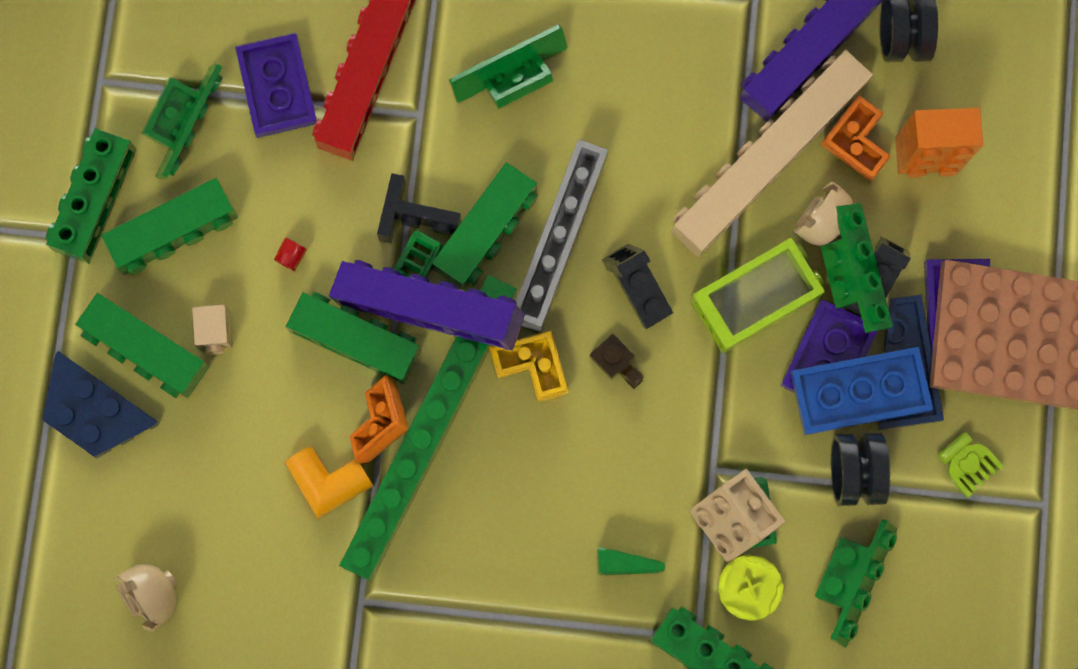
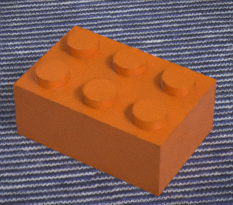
(938, 141)

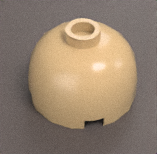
(819, 220)
(148, 594)

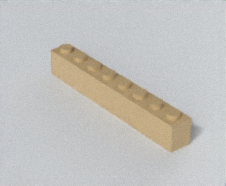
(771, 154)

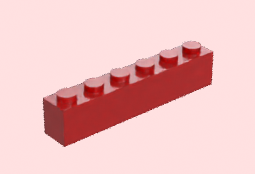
(361, 76)

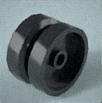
(908, 29)
(860, 469)

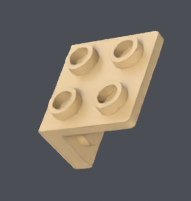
(737, 516)

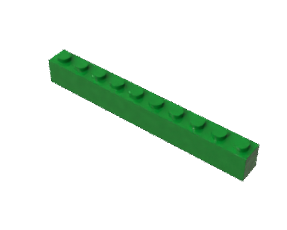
(419, 448)

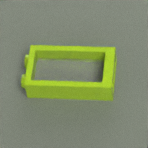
(758, 295)

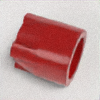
(290, 254)

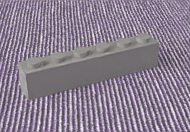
(560, 233)

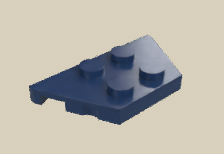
(90, 410)

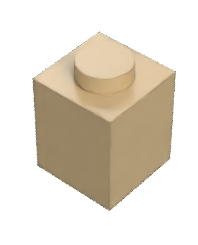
(212, 329)

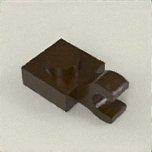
(614, 359)

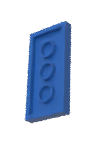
(861, 391)

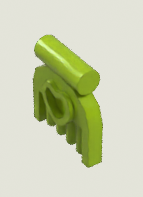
(966, 460)

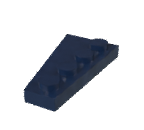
(907, 332)

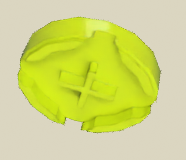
(750, 587)

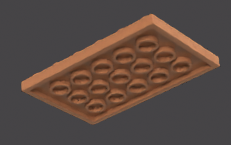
(1006, 335)

